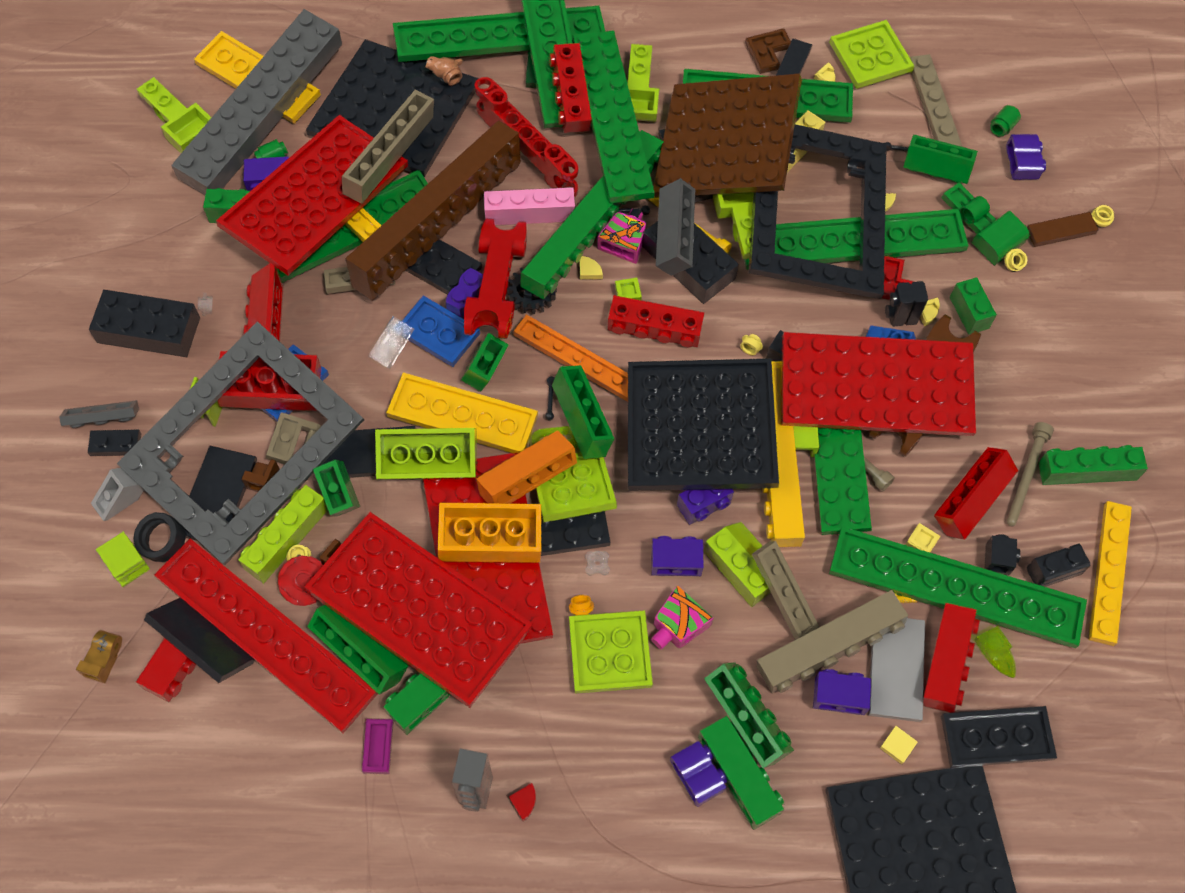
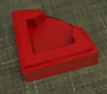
(524, 801)

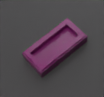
(377, 746)

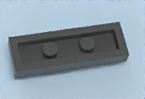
(99, 413)

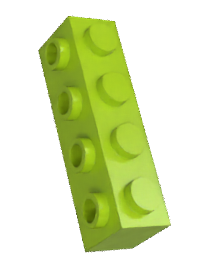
(286, 530)

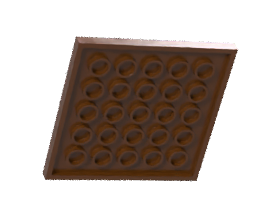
(730, 135)

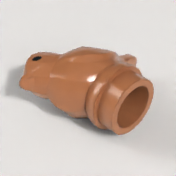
(446, 69)

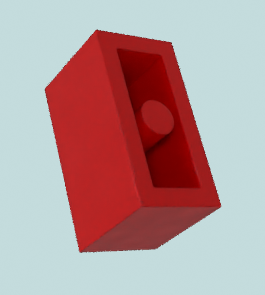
(166, 671)

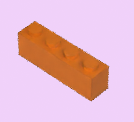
(527, 470)

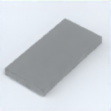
(898, 674)

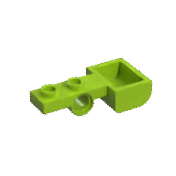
(643, 98)
(182, 122)
(740, 208)

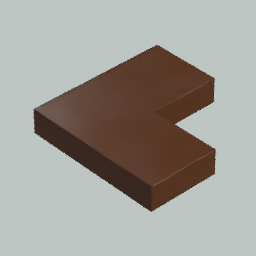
(763, 49)

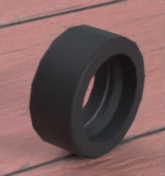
(144, 530)

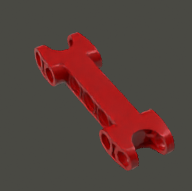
(547, 157)
(491, 305)

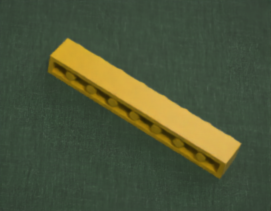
(784, 503)

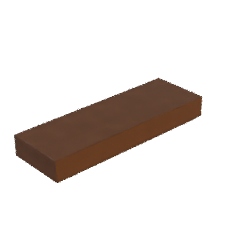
(1062, 229)

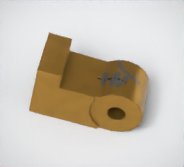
(100, 656)

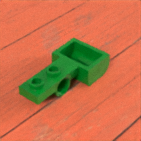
(993, 235)

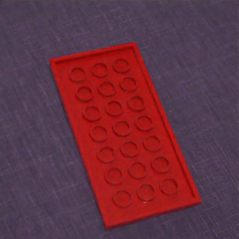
(303, 198)
(878, 384)
(512, 583)
(419, 608)

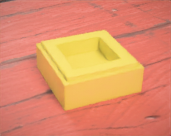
(923, 538)
(898, 745)

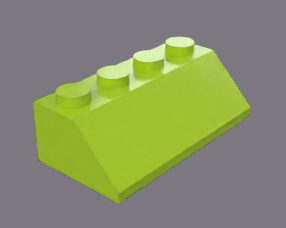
(426, 453)

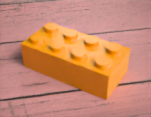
(489, 532)

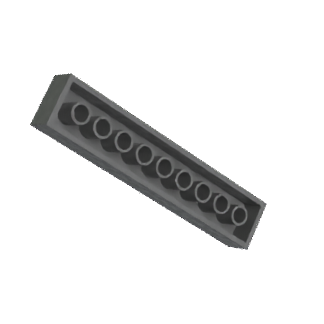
(257, 103)

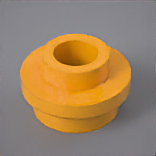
(581, 605)

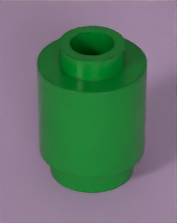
(1005, 120)
(271, 149)

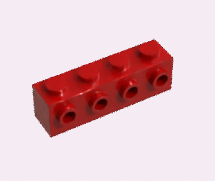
(571, 88)
(655, 321)
(976, 493)
(950, 658)

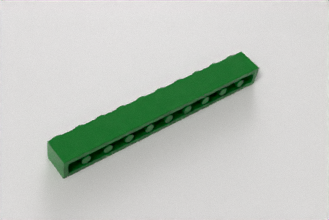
(578, 232)

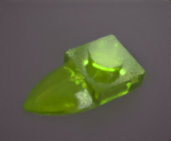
(997, 651)

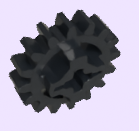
(529, 300)

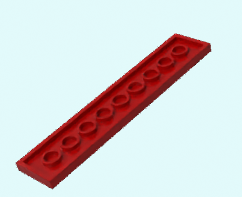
(267, 635)

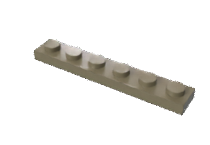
(934, 100)

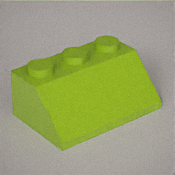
(732, 554)

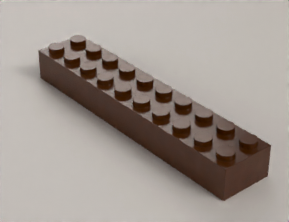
(433, 211)

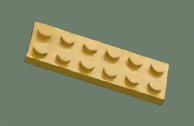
(234, 61)
(445, 406)

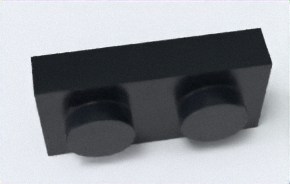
(112, 442)

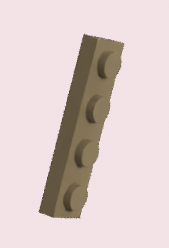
(785, 589)

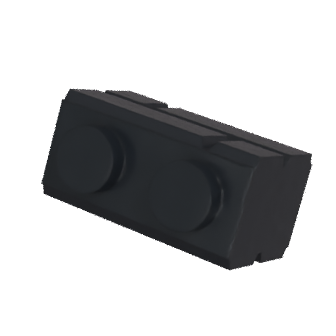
(907, 303)
(1058, 566)

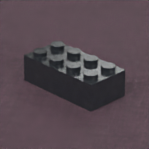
(711, 265)
(144, 323)

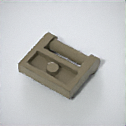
(287, 435)

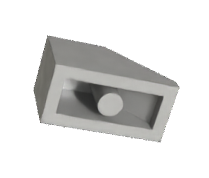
(116, 494)

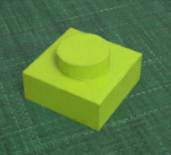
(628, 288)

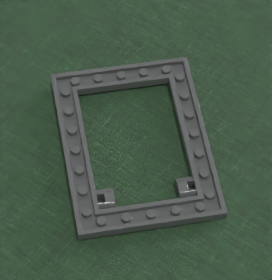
(211, 529)

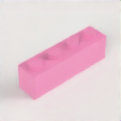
(529, 205)

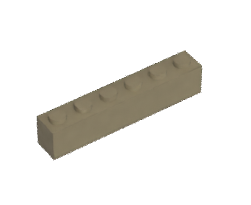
(387, 146)
(832, 641)

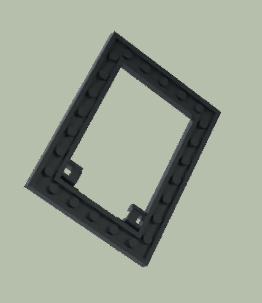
(869, 278)

